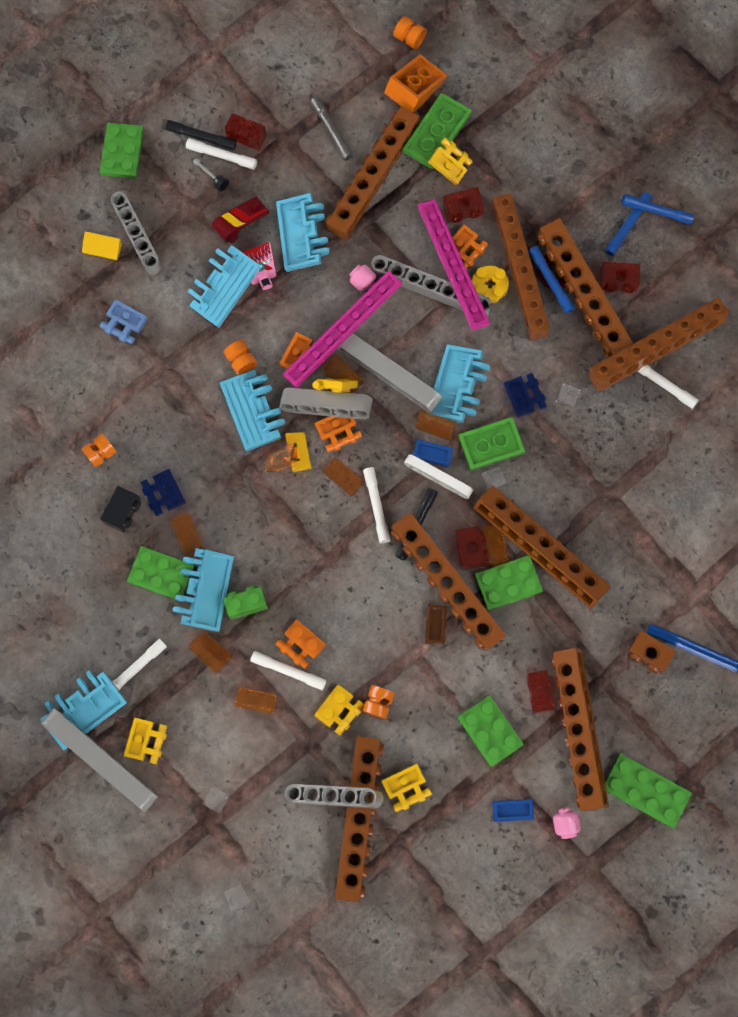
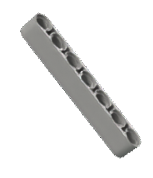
(423, 280)
(390, 373)
(99, 760)

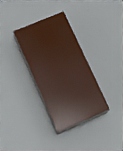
(435, 624)

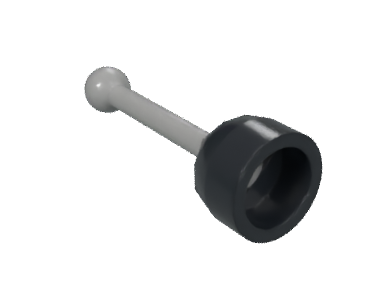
(220, 181)

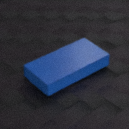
(433, 453)
(513, 810)

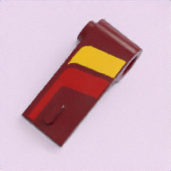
(230, 223)

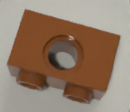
(663, 653)

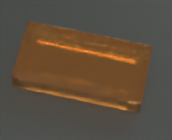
(343, 477)
(186, 533)
(256, 700)

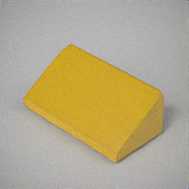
(101, 246)
(300, 439)

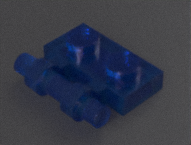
(520, 398)
(168, 489)

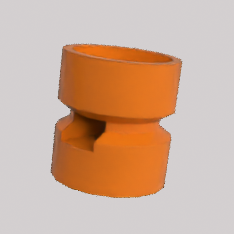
(407, 31)
(238, 354)
(99, 450)
(378, 702)

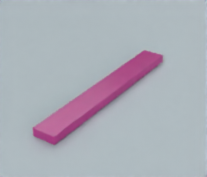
(453, 265)
(342, 329)

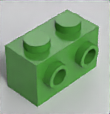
(245, 603)

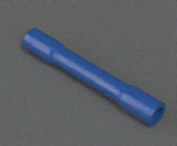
(637, 203)
(617, 241)
(540, 262)

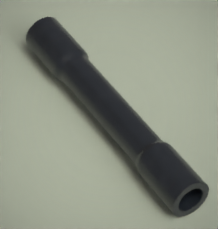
(221, 141)
(426, 504)

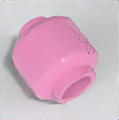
(362, 278)
(566, 823)

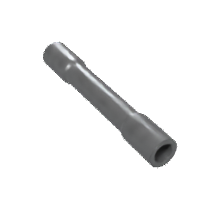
(341, 145)

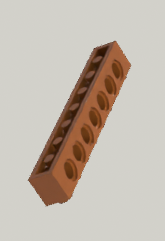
(343, 227)
(557, 231)
(520, 267)
(658, 344)
(410, 524)
(532, 546)
(588, 737)
(343, 890)

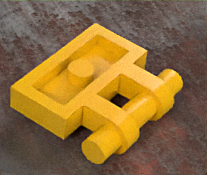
(446, 164)
(335, 385)
(334, 706)
(139, 739)
(403, 782)

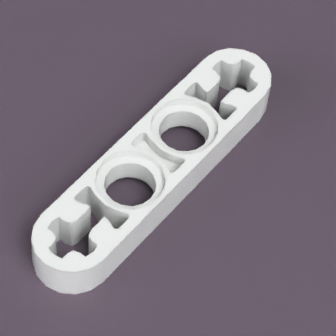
(438, 476)

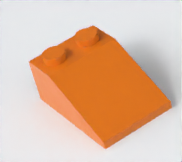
(414, 83)

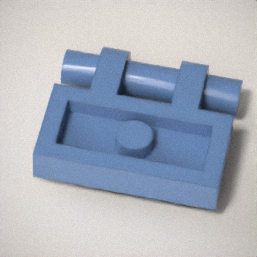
(127, 317)

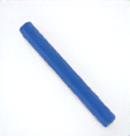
(693, 647)

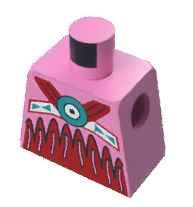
(263, 256)

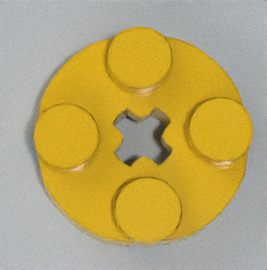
(493, 274)

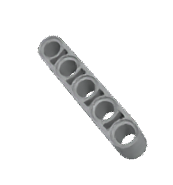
(134, 225)
(326, 403)
(342, 796)

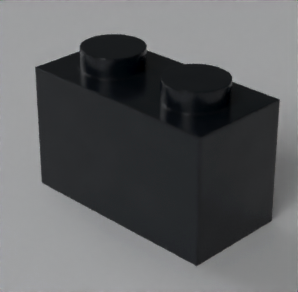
(121, 509)

